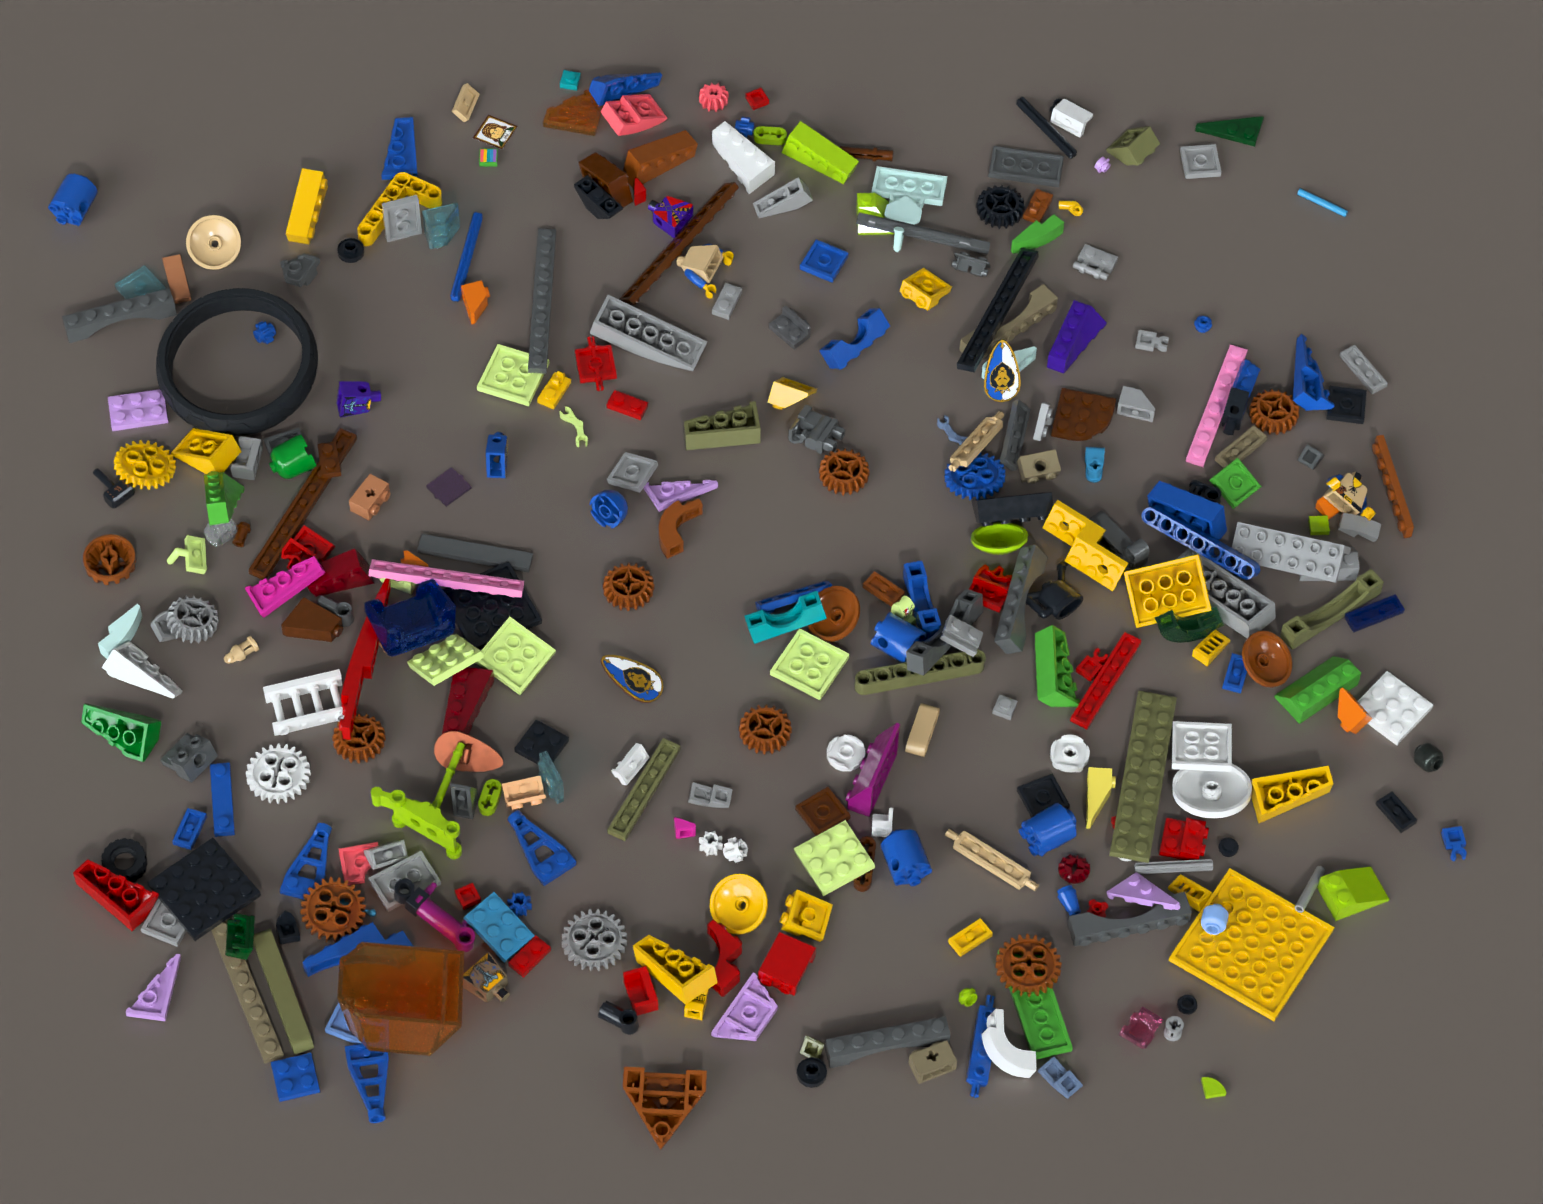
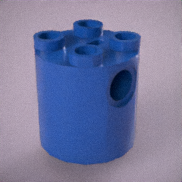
(73, 199)
(896, 636)
(1049, 829)
(905, 857)

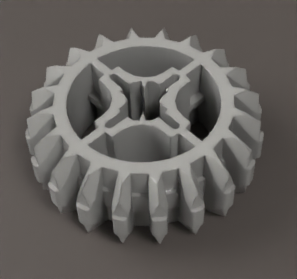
(193, 614)

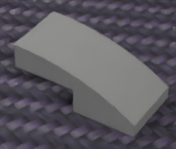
(1359, 525)
(707, 796)

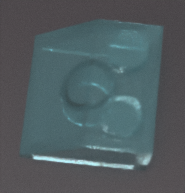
(441, 224)

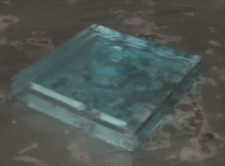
(139, 283)

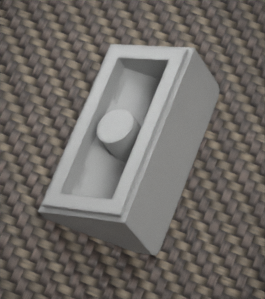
(386, 854)

